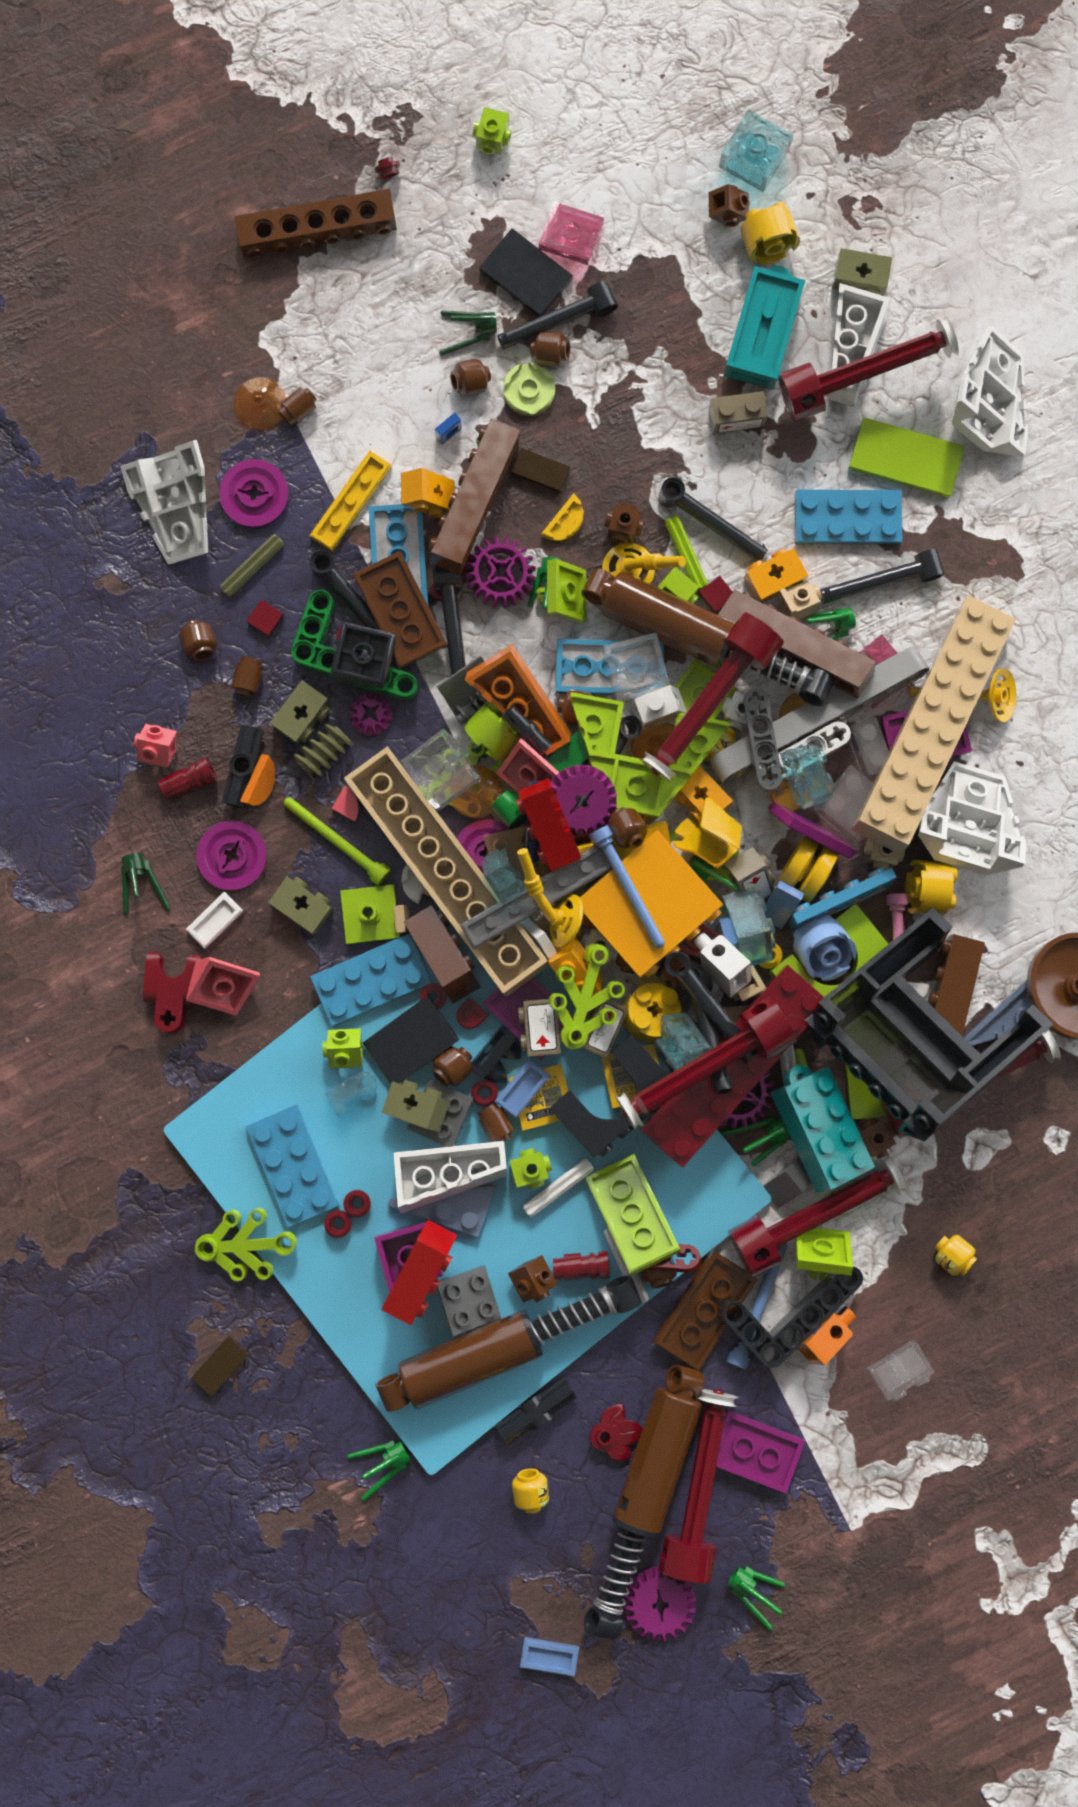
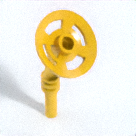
(634, 566)
(1002, 694)
(561, 916)

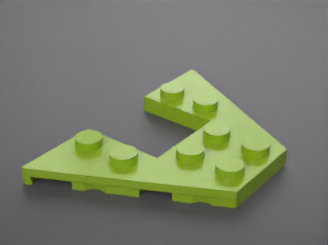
(633, 781)

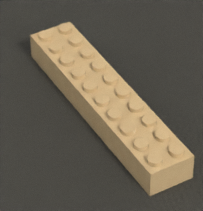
(933, 725)
(442, 866)

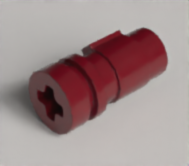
(187, 779)
(577, 1267)

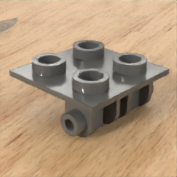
(460, 696)
(454, 1118)
(468, 1300)

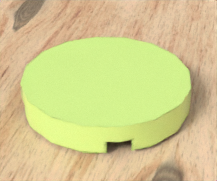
(529, 389)

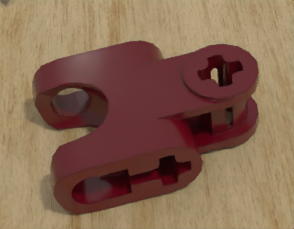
(168, 992)

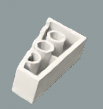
(856, 332)
(445, 1171)

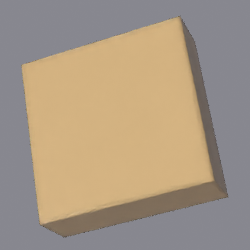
(401, 914)

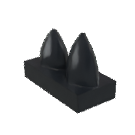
(487, 1061)

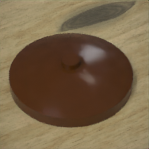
(1054, 983)

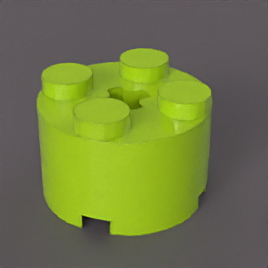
(492, 732)

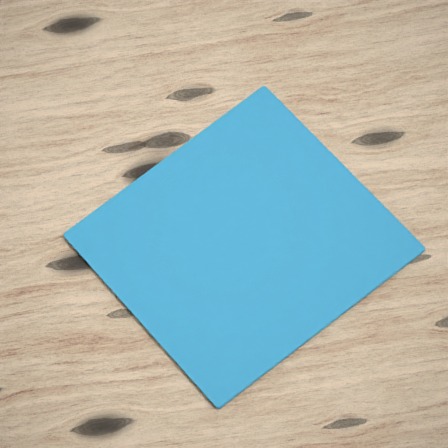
(342, 1278)

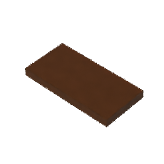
(400, 609)
(693, 1323)

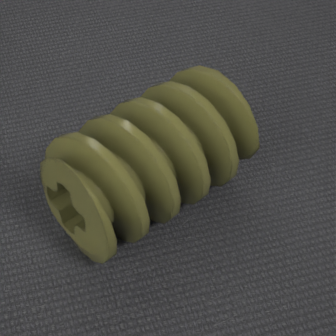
(322, 750)

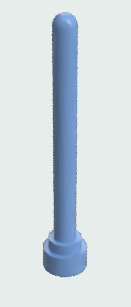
(603, 840)
(740, 1354)

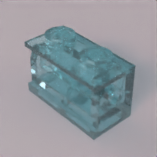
(807, 775)
(502, 875)
(681, 1040)

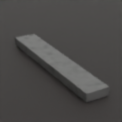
(522, 906)

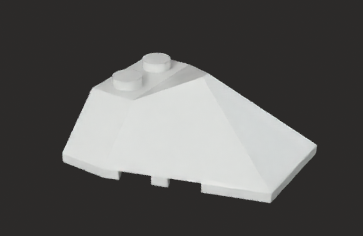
(989, 397)
(172, 500)
(973, 822)

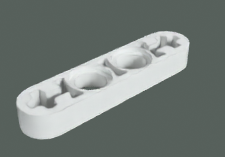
(827, 731)

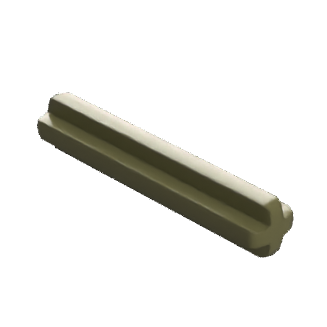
(251, 565)

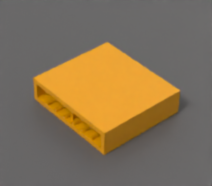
(671, 894)

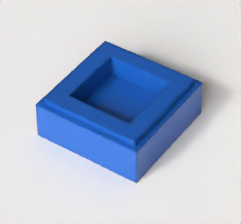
(448, 428)

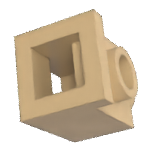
(800, 607)
(751, 989)

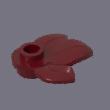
(619, 1432)

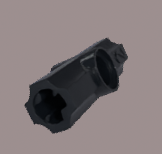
(246, 749)
(535, 1411)

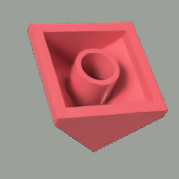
(525, 766)
(220, 985)

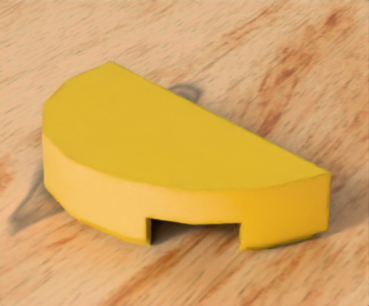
(566, 522)

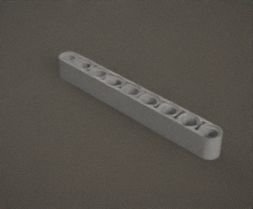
(806, 720)

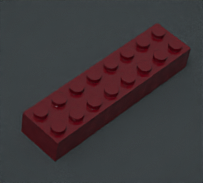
(694, 1115)

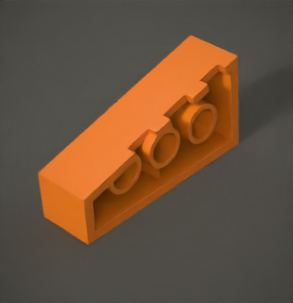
(509, 682)

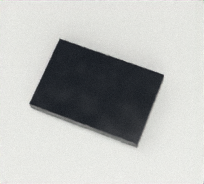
(526, 273)
(411, 1041)

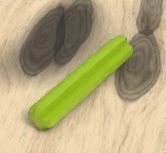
(685, 549)

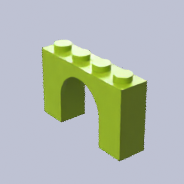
(861, 931)

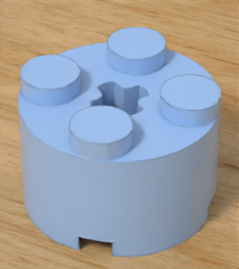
(824, 948)

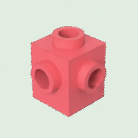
(155, 745)

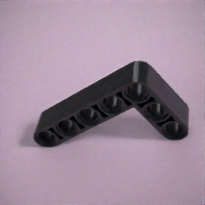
(794, 1319)

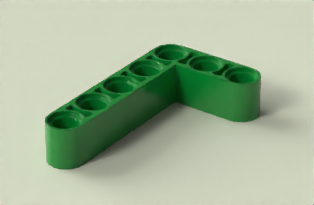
(320, 652)
(568, 755)

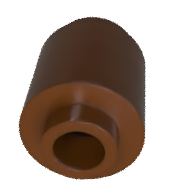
(297, 406)
(247, 677)
(495, 1123)

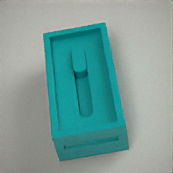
(764, 326)
(821, 1128)

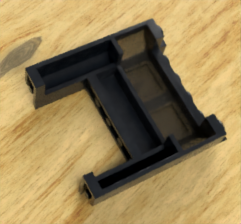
(904, 1044)

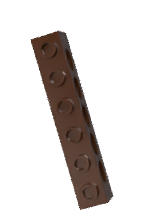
(304, 215)

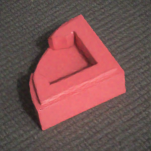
(347, 804)

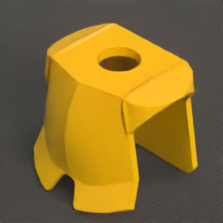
(712, 836)

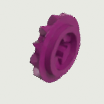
(370, 726)

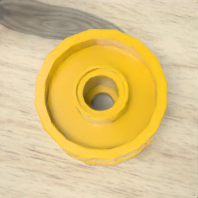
(808, 868)

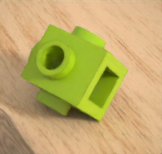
(492, 131)
(343, 1048)
(520, 1173)

